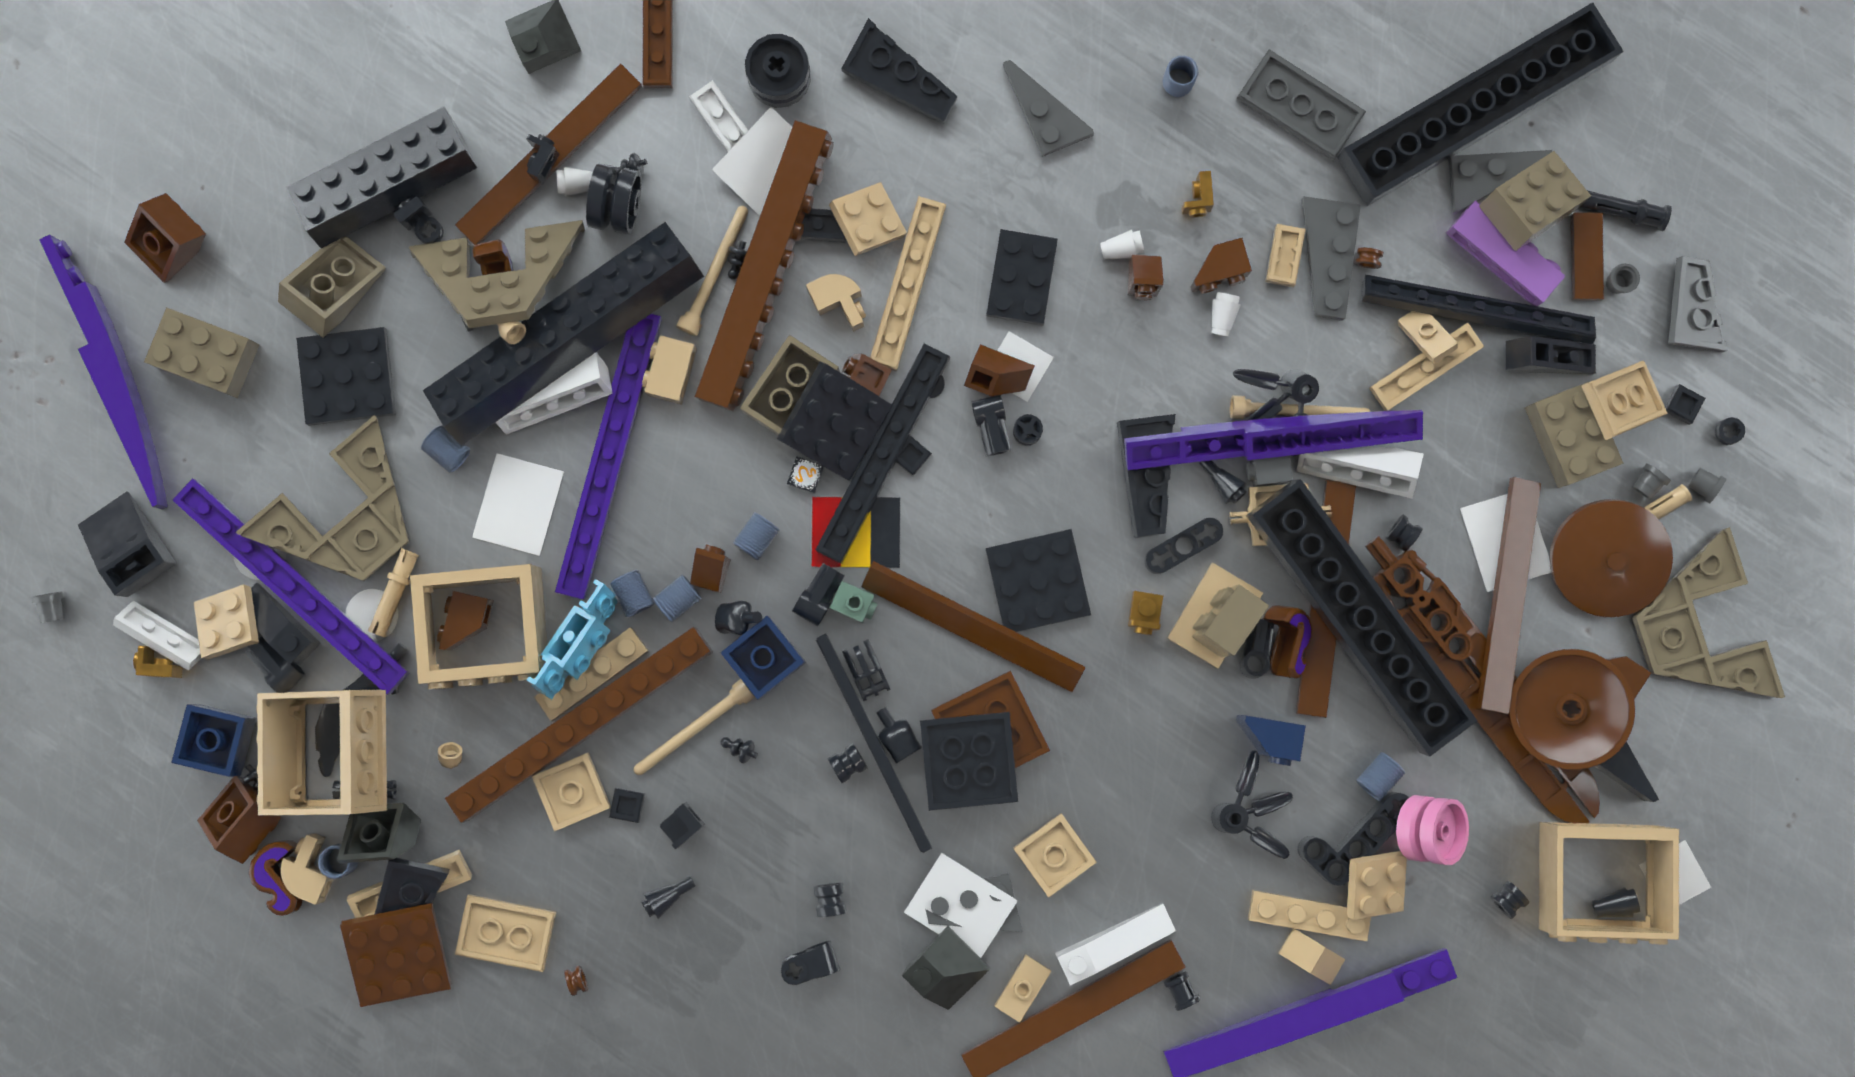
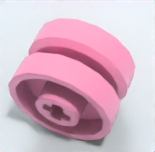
(1432, 830)

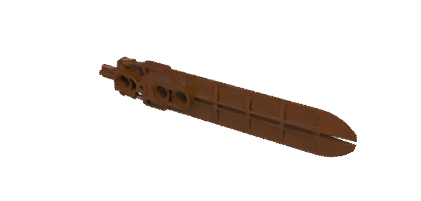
(1455, 623)

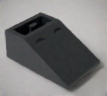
(125, 546)

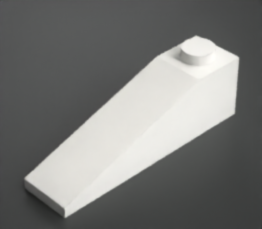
(575, 388)
(1374, 468)
(1114, 944)

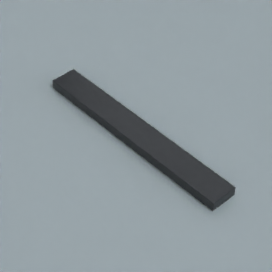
(1478, 309)
(882, 453)
(873, 743)

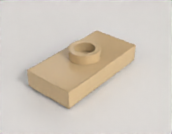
(1285, 255)
(1428, 335)
(1022, 988)

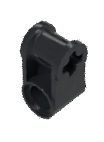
(815, 962)

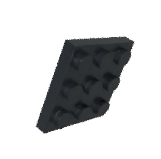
(346, 376)
(834, 421)
(1038, 581)
(969, 761)

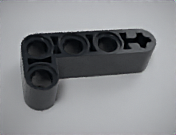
(1361, 833)

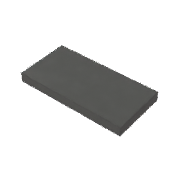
(1301, 105)

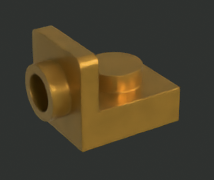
(1203, 191)
(1145, 612)
(149, 666)

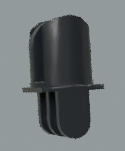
(874, 688)

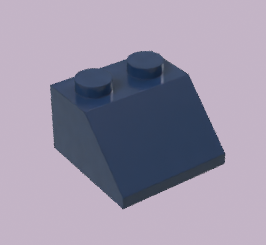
(1274, 738)

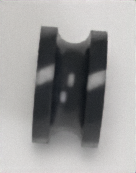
(422, 224)
(1739, 428)

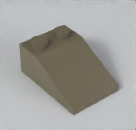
(329, 284)

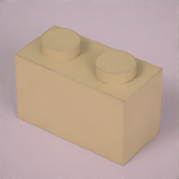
(669, 369)

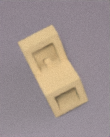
(836, 291)
(300, 873)

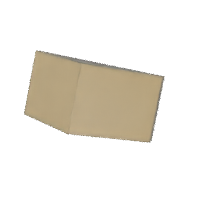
(1311, 956)

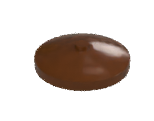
(1611, 558)
(1572, 709)

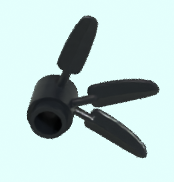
(1293, 384)
(1260, 807)

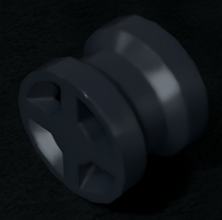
(1029, 425)
(1404, 533)
(1509, 899)

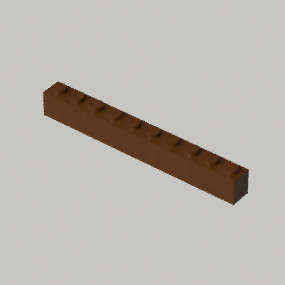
(764, 266)
(578, 725)

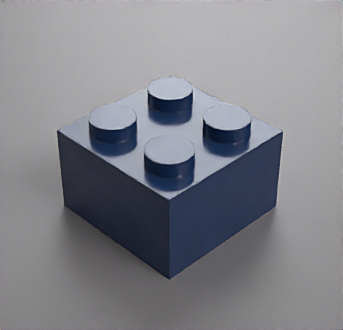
(763, 657)
(213, 740)

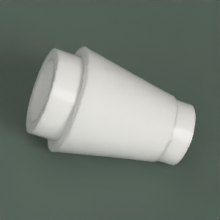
(573, 181)
(1123, 245)
(1224, 311)

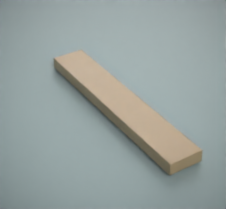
(908, 282)

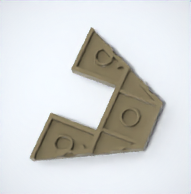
(503, 295)
(361, 539)
(1674, 637)

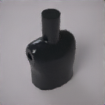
(735, 617)
(897, 736)

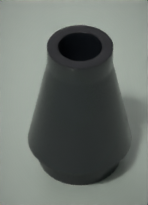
(1617, 904)

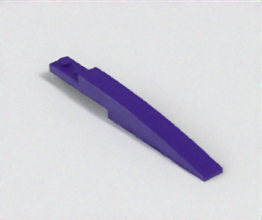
(109, 369)
(1273, 437)
(1311, 1014)

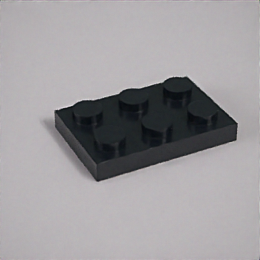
(1021, 277)

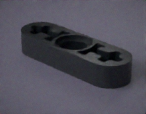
(1206, 541)

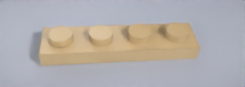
(1422, 371)
(603, 666)
(365, 901)
(1306, 915)

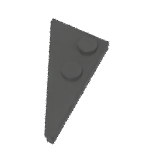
(1047, 117)
(1480, 174)

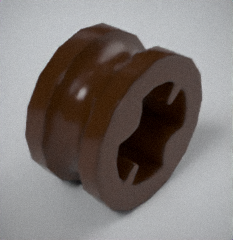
(1369, 258)
(576, 980)

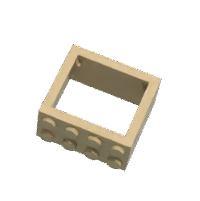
(533, 615)
(282, 753)
(1661, 884)

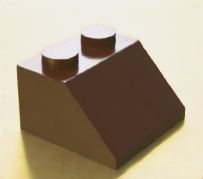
(164, 236)
(234, 821)

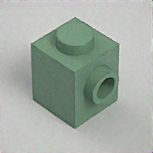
(853, 602)

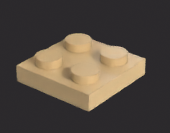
(867, 218)
(226, 622)
(571, 791)
(1054, 855)
(1376, 885)

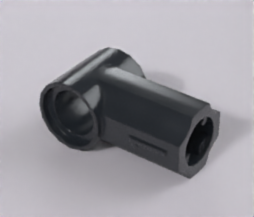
(990, 417)
(815, 600)
(1259, 646)
(279, 673)

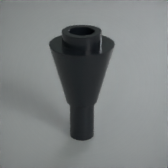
(1228, 485)
(660, 900)

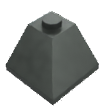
(542, 36)
(379, 834)
(945, 969)

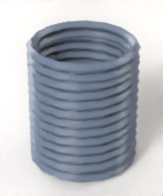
(1184, 63)
(445, 449)
(756, 536)
(632, 593)
(677, 598)
(1380, 776)
(325, 867)

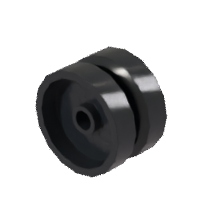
(762, 65)
(613, 198)

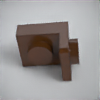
(866, 372)

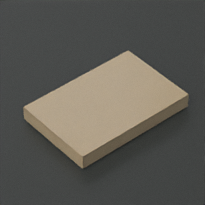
(1624, 400)
(1199, 603)
(505, 933)

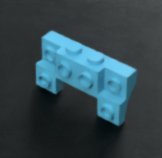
(575, 641)

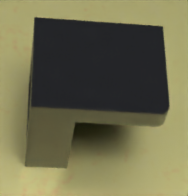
(681, 825)

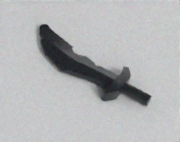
(328, 724)

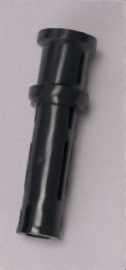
(1638, 211)

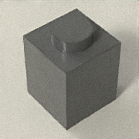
(1269, 471)

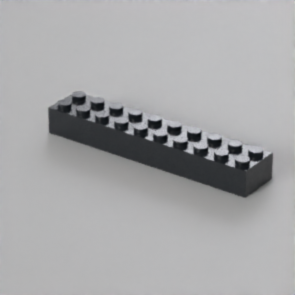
(1479, 104)
(563, 334)
(1361, 617)

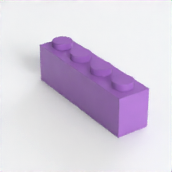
(1521, 270)

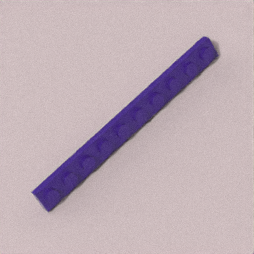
(607, 459)
(292, 588)

